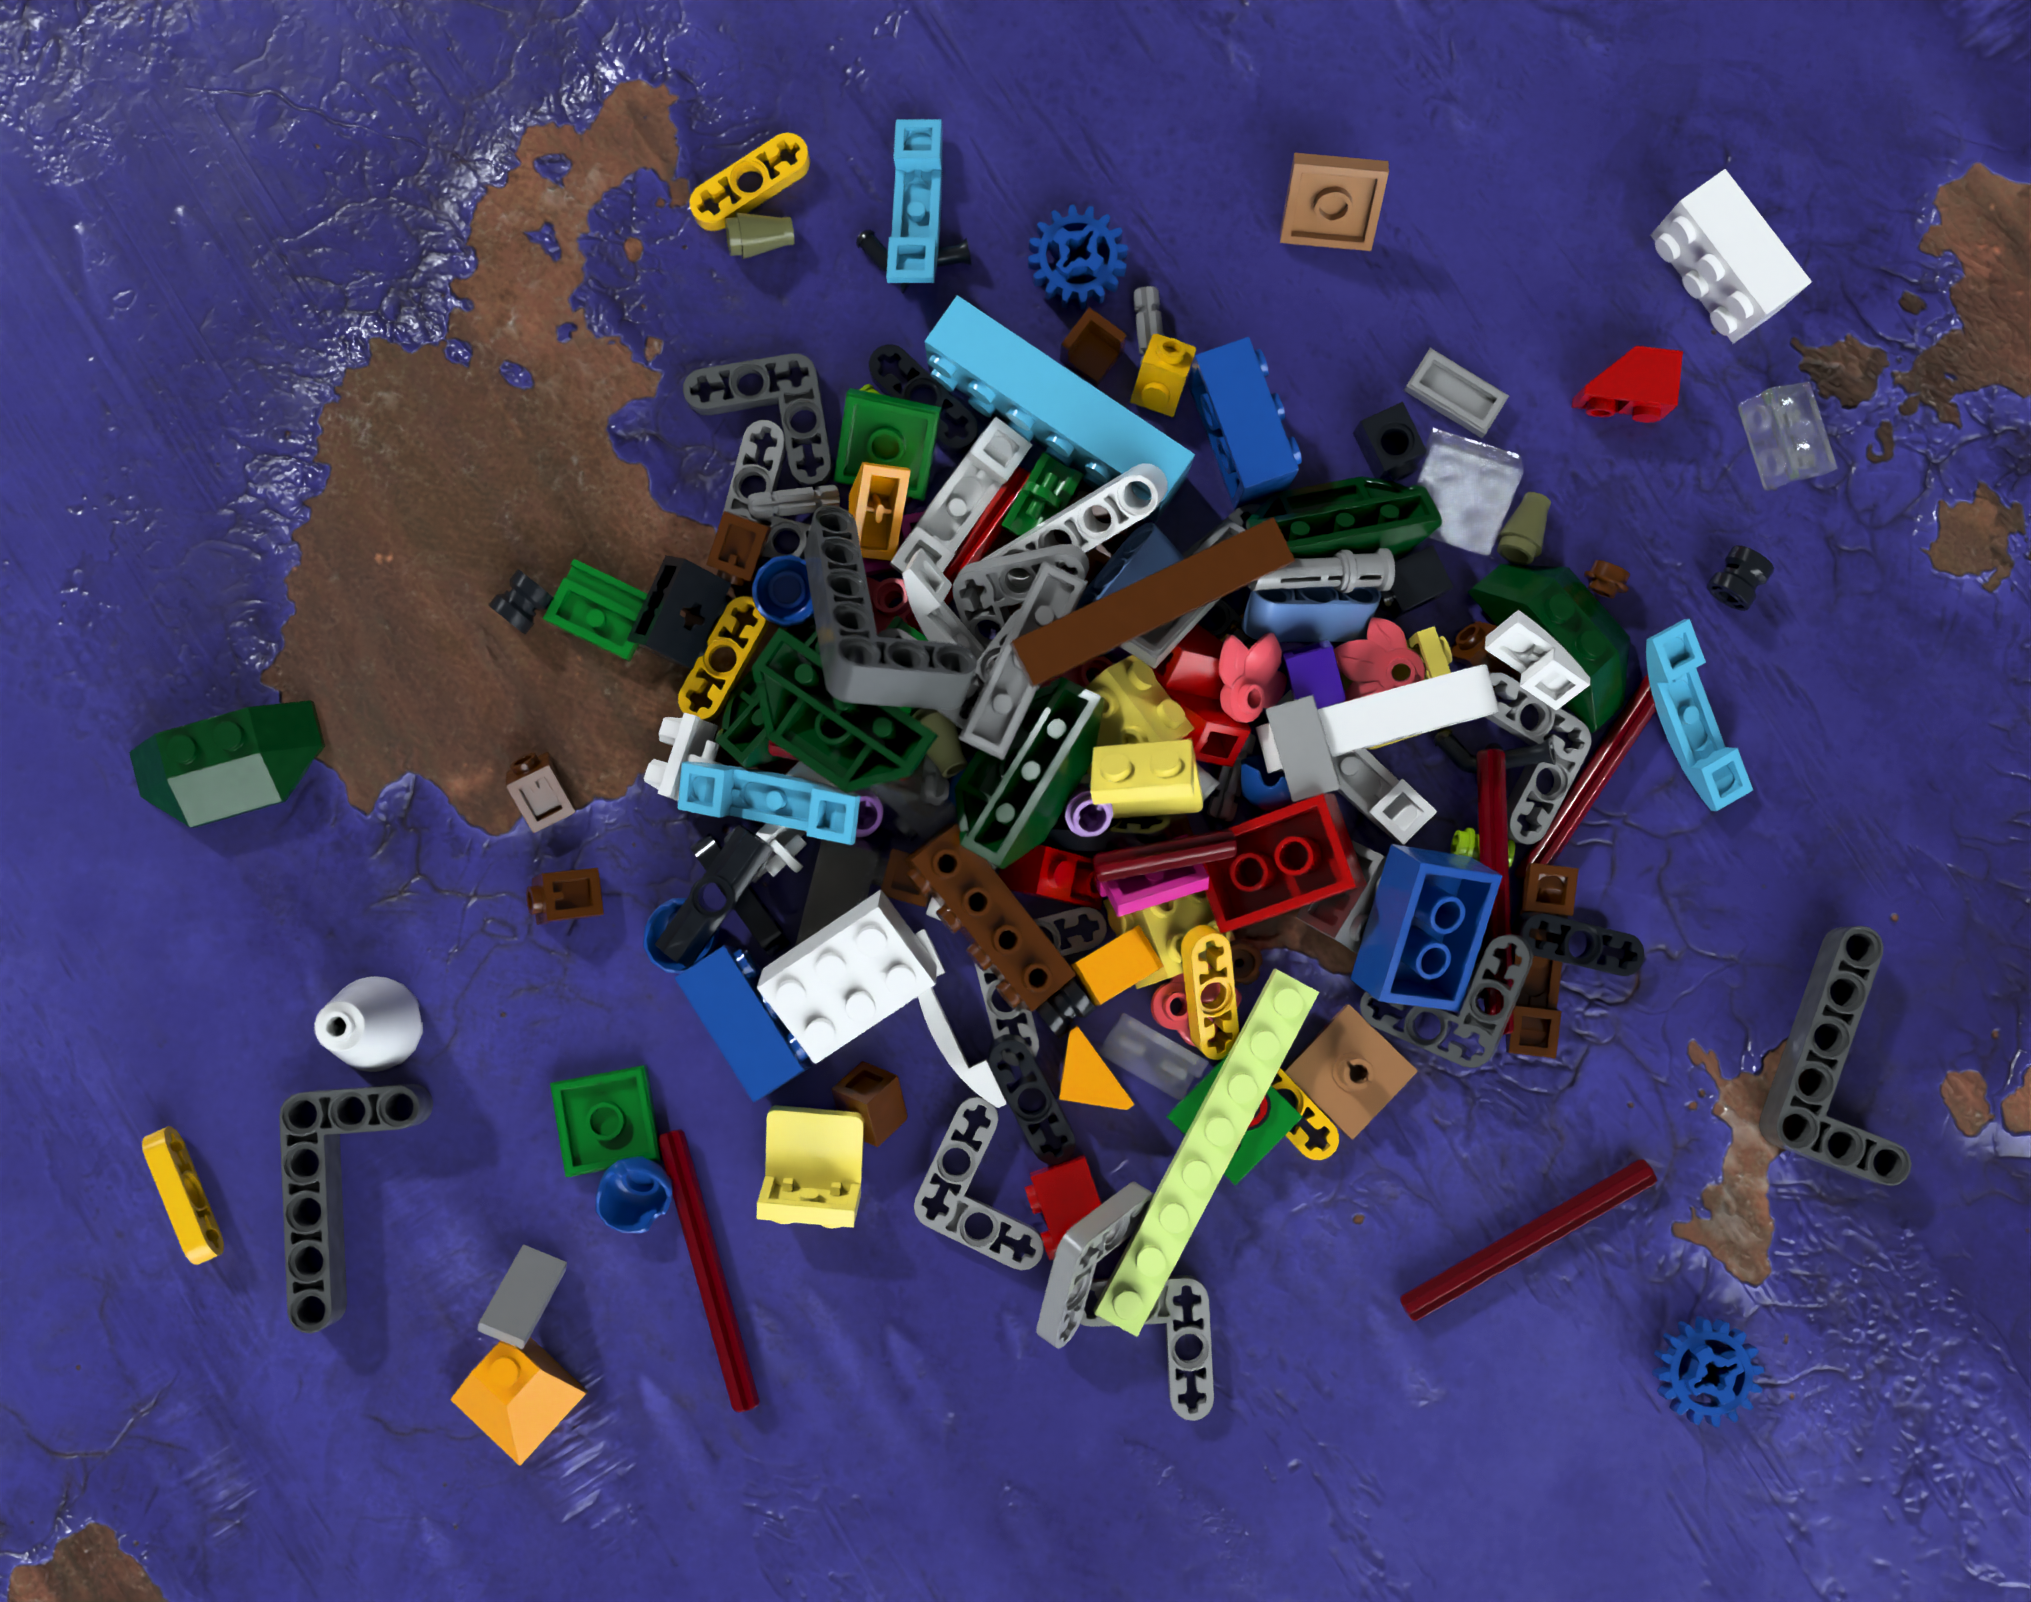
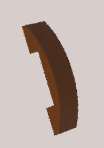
(1536, 1016)

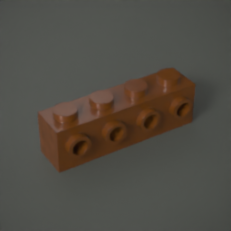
(989, 918)

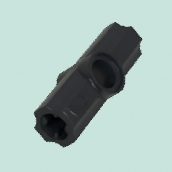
(695, 920)

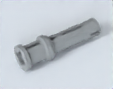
(1341, 571)

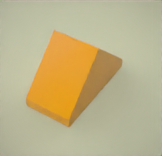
(878, 508)
(1116, 966)
(1087, 1077)

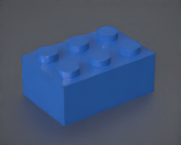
(1243, 422)
(1425, 928)
(742, 1021)

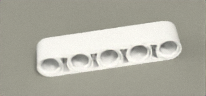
(1081, 524)
(1398, 713)

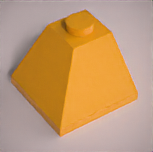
(518, 1397)

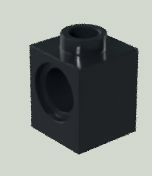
(1394, 424)
(1416, 582)

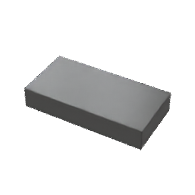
(1456, 393)
(1303, 748)
(522, 1296)

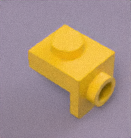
(1163, 374)

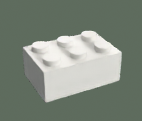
(1729, 257)
(847, 977)

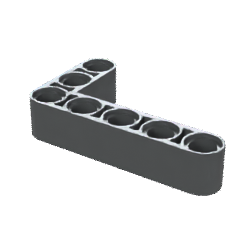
(856, 661)
(1826, 1064)
(326, 1188)

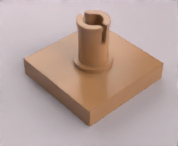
(1333, 201)
(1350, 1071)

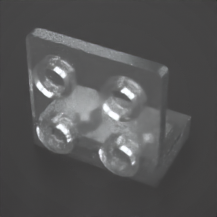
(1470, 488)

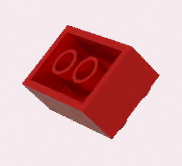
(1283, 864)

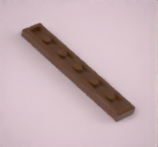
(1152, 602)

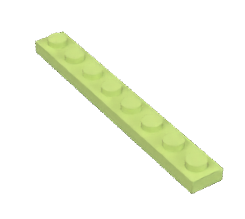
(1205, 1152)

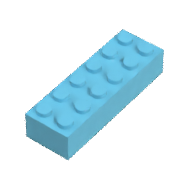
(1049, 403)

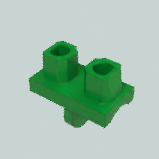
(1043, 495)

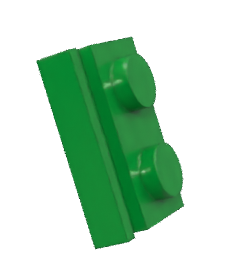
(596, 609)

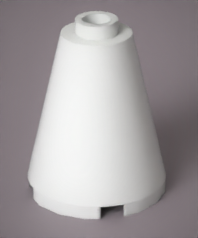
(371, 1024)

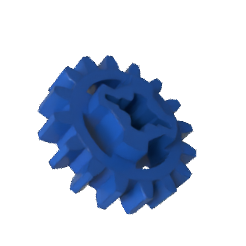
(1086, 236)
(1729, 1376)

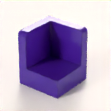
(1314, 672)

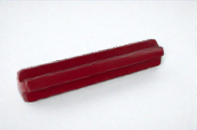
(1165, 855)

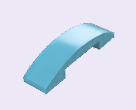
(916, 201)
(1688, 718)
(769, 798)

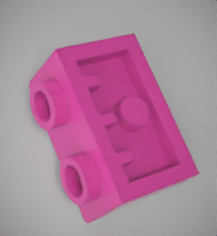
(1155, 888)

